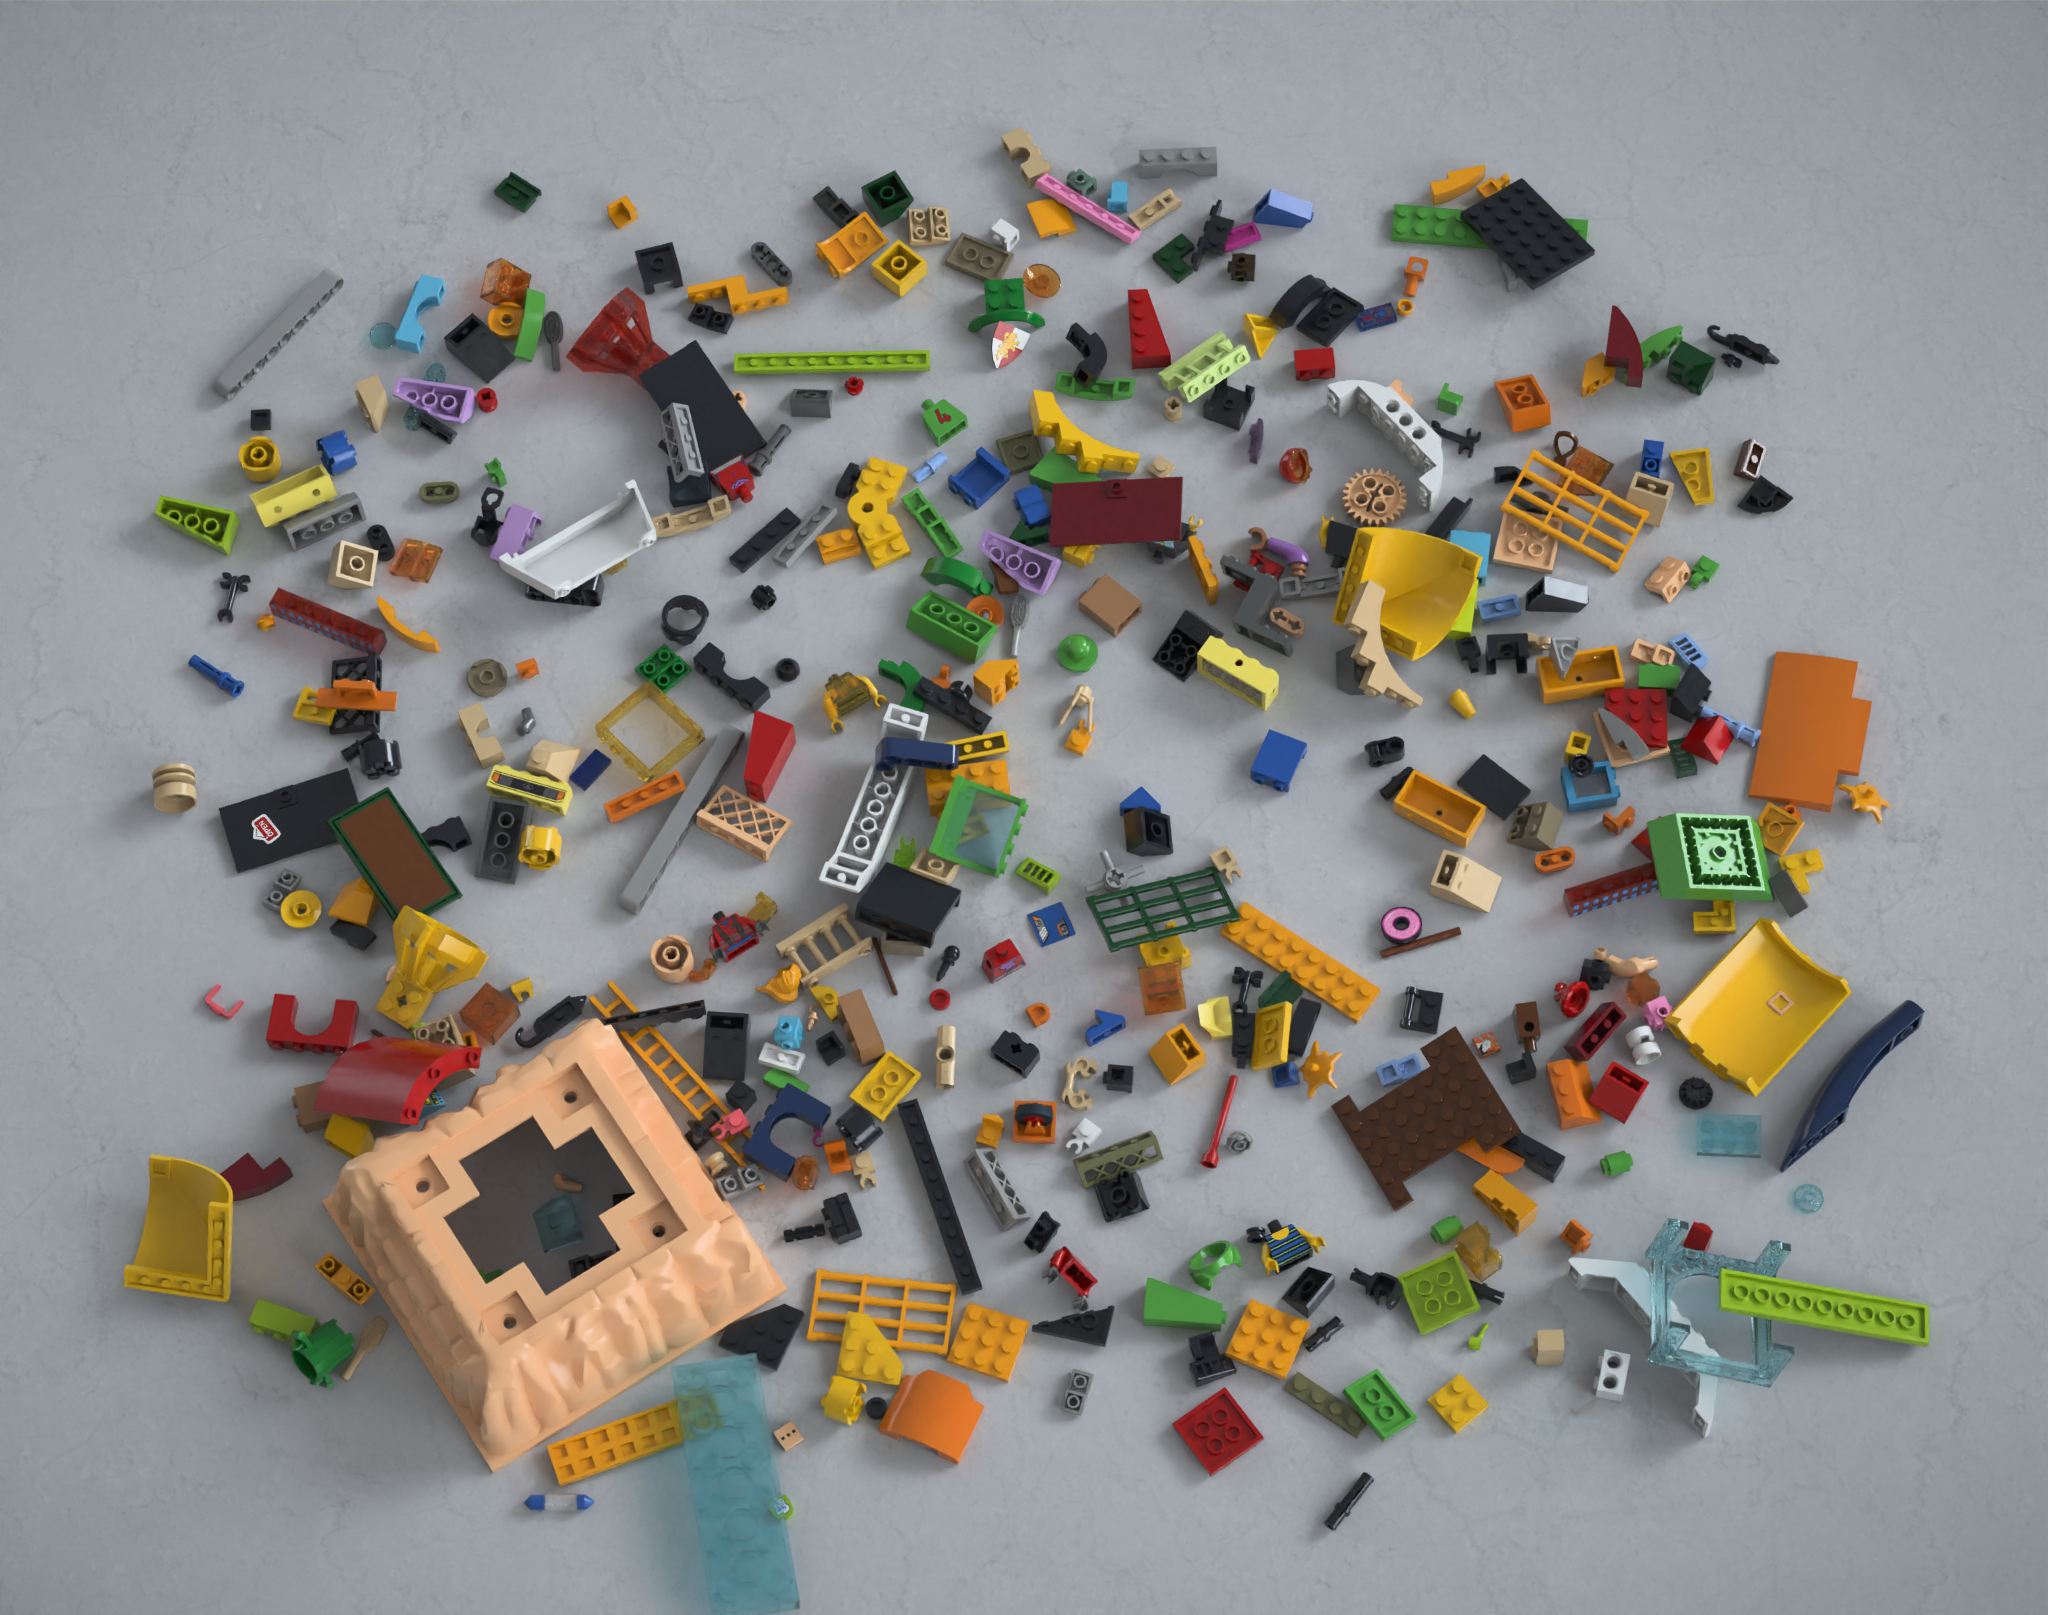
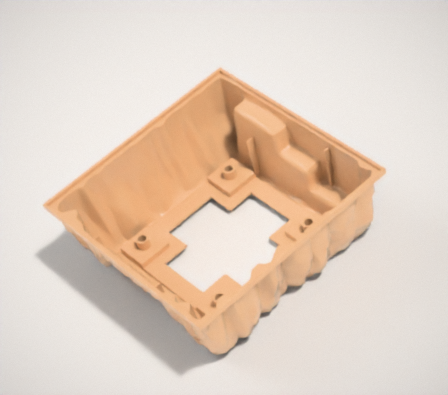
(599, 1328)

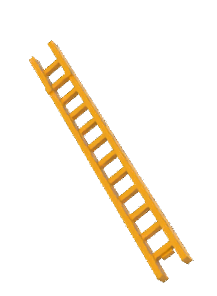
(671, 1085)

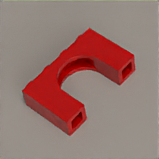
(334, 1040)

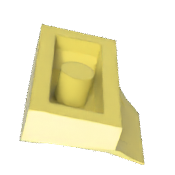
(1216, 1017)

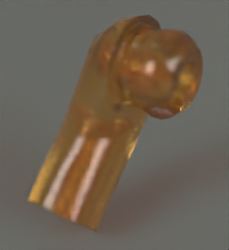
(706, 971)

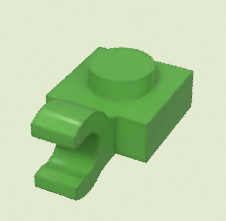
(495, 472)
(1703, 570)

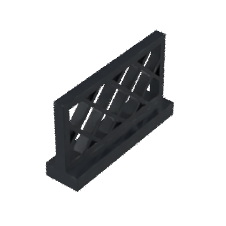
(373, 673)

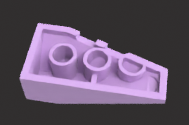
(441, 400)
(1024, 564)

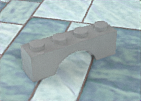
(1158, 161)

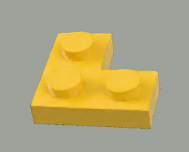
(1801, 864)
(1716, 922)

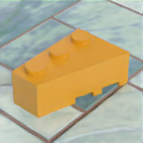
(1505, 1201)

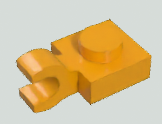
(1491, 186)

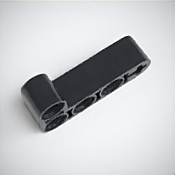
(586, 594)

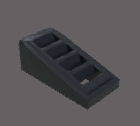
(1202, 1364)

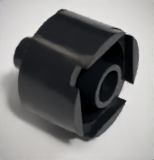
(380, 758)
(858, 1127)

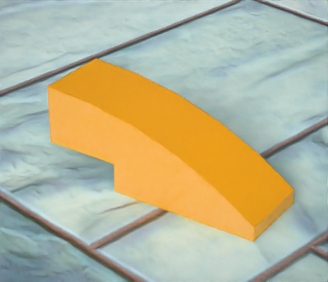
(1456, 184)

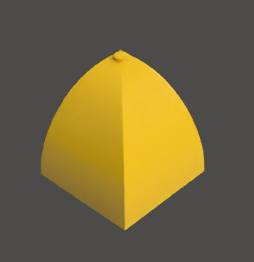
(1423, 582)
(185, 1232)

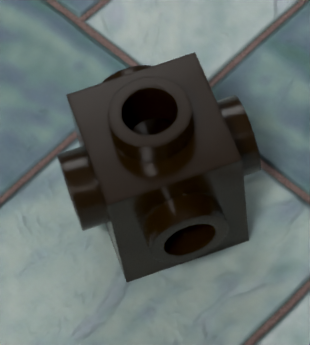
(1242, 267)

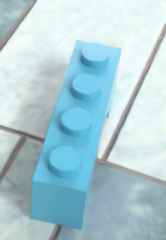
(427, 293)

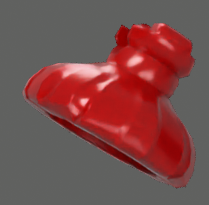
(1572, 997)

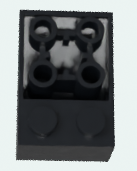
(478, 348)
(1183, 643)
(726, 1045)

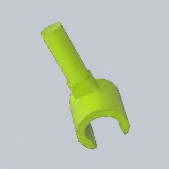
(1475, 1342)

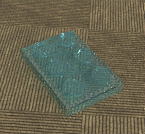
(1729, 1135)

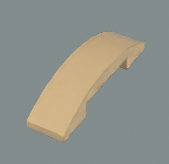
(692, 519)

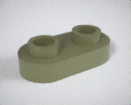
(439, 492)

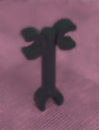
(1465, 442)
(232, 584)
(1246, 979)

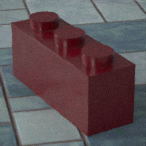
(1595, 1031)

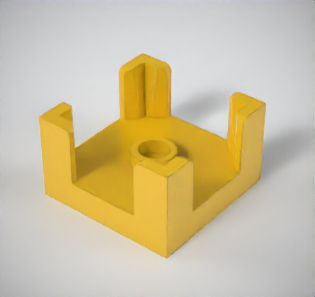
(1165, 950)

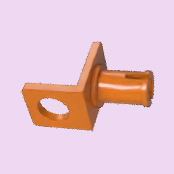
(1414, 277)

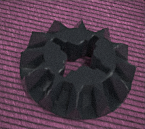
(1694, 1101)

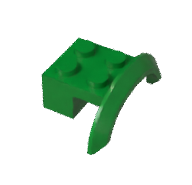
(1005, 303)

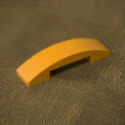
(421, 641)

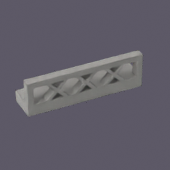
(683, 439)
(993, 1188)

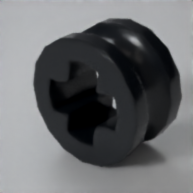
(1255, 1235)

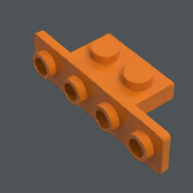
(356, 696)

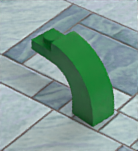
(957, 573)
(907, 677)

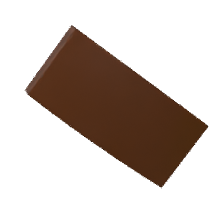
(1004, 583)

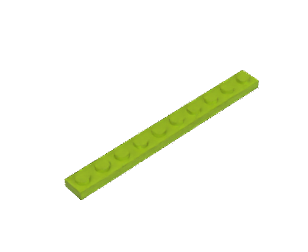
(832, 362)

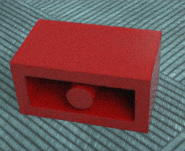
(1314, 364)

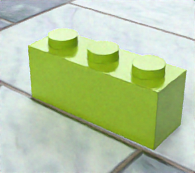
(280, 1321)

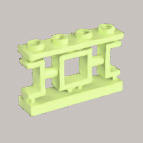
(1187, 372)

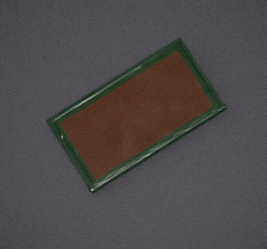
(393, 856)

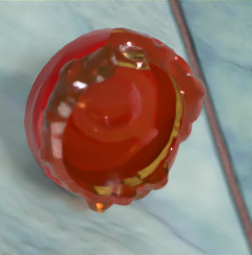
(1295, 465)

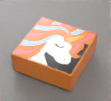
(1486, 1044)

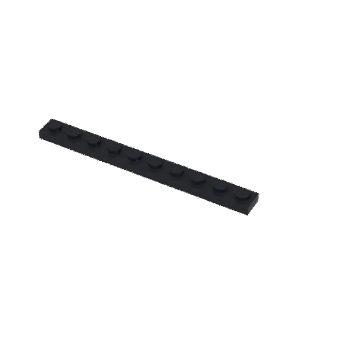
(939, 1197)

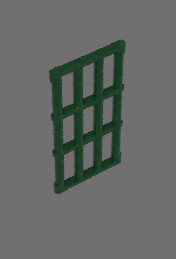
(1177, 896)

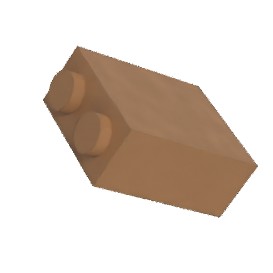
(1110, 605)
(304, 1101)

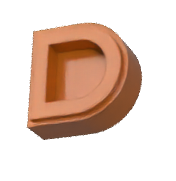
(1038, 1014)

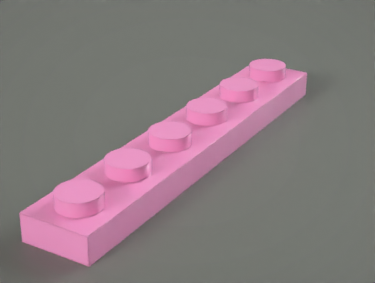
(1088, 209)

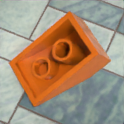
(1523, 403)

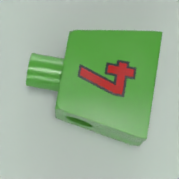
(942, 420)

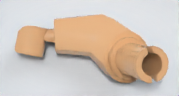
(1626, 968)

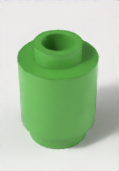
(1616, 1163)
(1446, 1229)

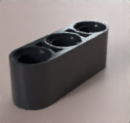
(1302, 1026)

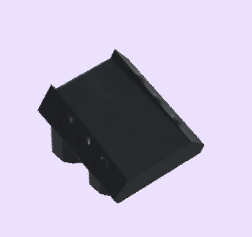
(1121, 1196)

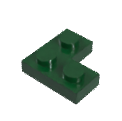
(1171, 256)

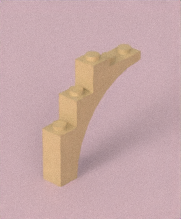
(1369, 651)

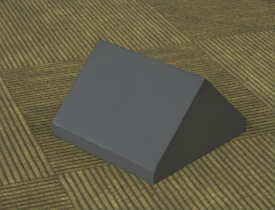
(811, 403)

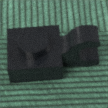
(1469, 650)

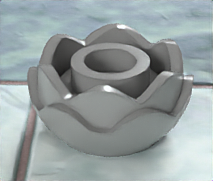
(1239, 1141)

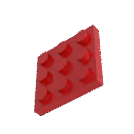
(1217, 1431)

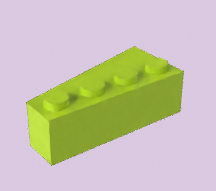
(201, 522)

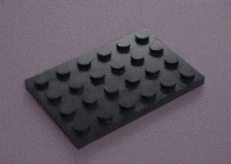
(1527, 233)

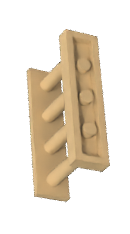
(823, 927)

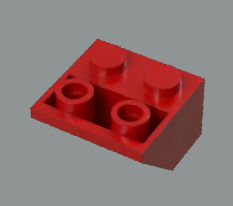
(1618, 1092)

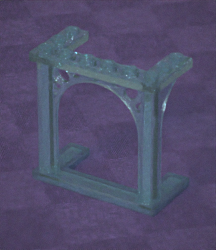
(1668, 1336)

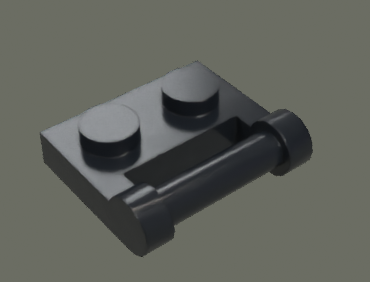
(1428, 1013)

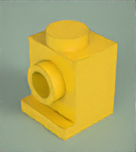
(1578, 743)

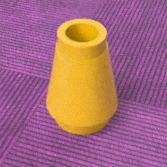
(1460, 701)

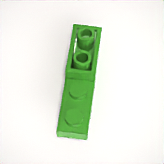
(1658, 346)

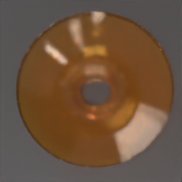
(1043, 275)

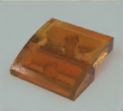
(415, 560)

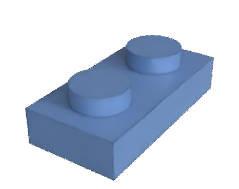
(1498, 608)

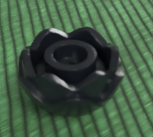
(787, 675)
(1585, 761)

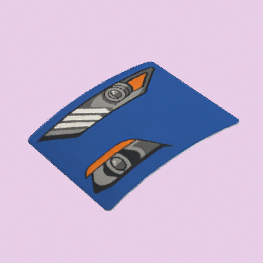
(1051, 924)

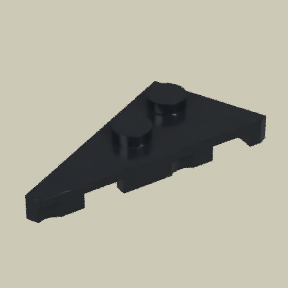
(1088, 1327)

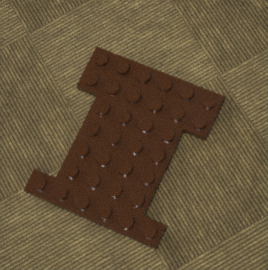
(1428, 1117)

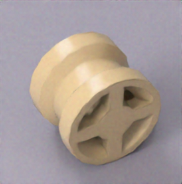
(718, 1164)

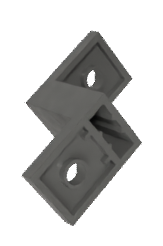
(1256, 605)

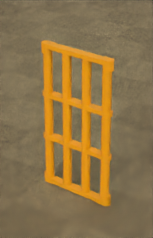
(1562, 493)
(886, 1302)

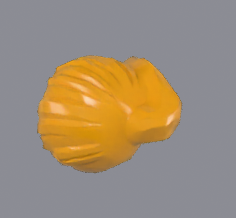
(784, 985)

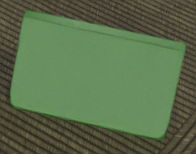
(777, 1078)

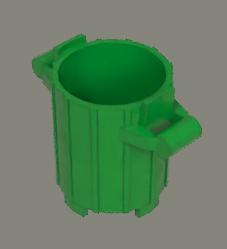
(321, 1352)

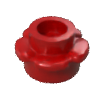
(854, 390)

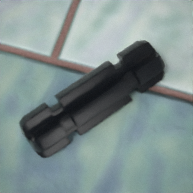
(804, 1232)

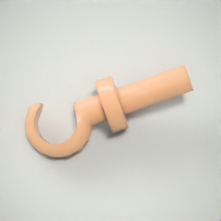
(812, 1018)

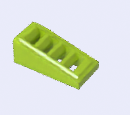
(1047, 887)

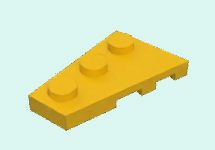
(1695, 473)

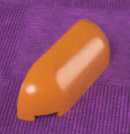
(1498, 1160)

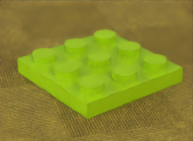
(1439, 1293)

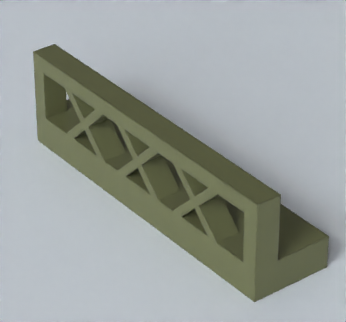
(1118, 1151)

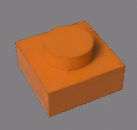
(527, 669)

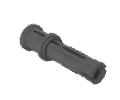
(764, 456)

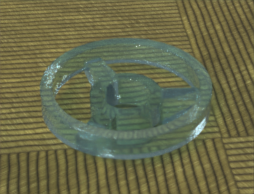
(1803, 1199)

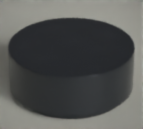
(876, 1408)

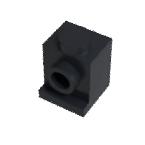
(1121, 1072)

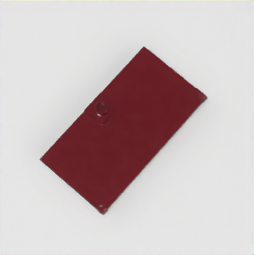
(1116, 511)

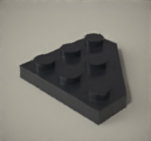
(764, 1334)

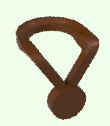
(1561, 459)

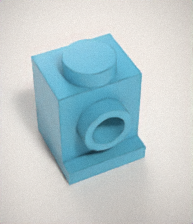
(1118, 197)

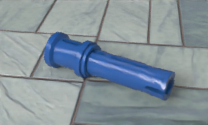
(222, 679)

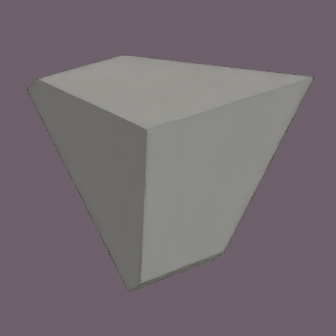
(1562, 653)

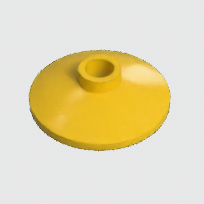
(297, 902)

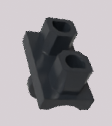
(1042, 1233)

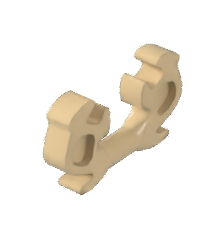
(1077, 1100)

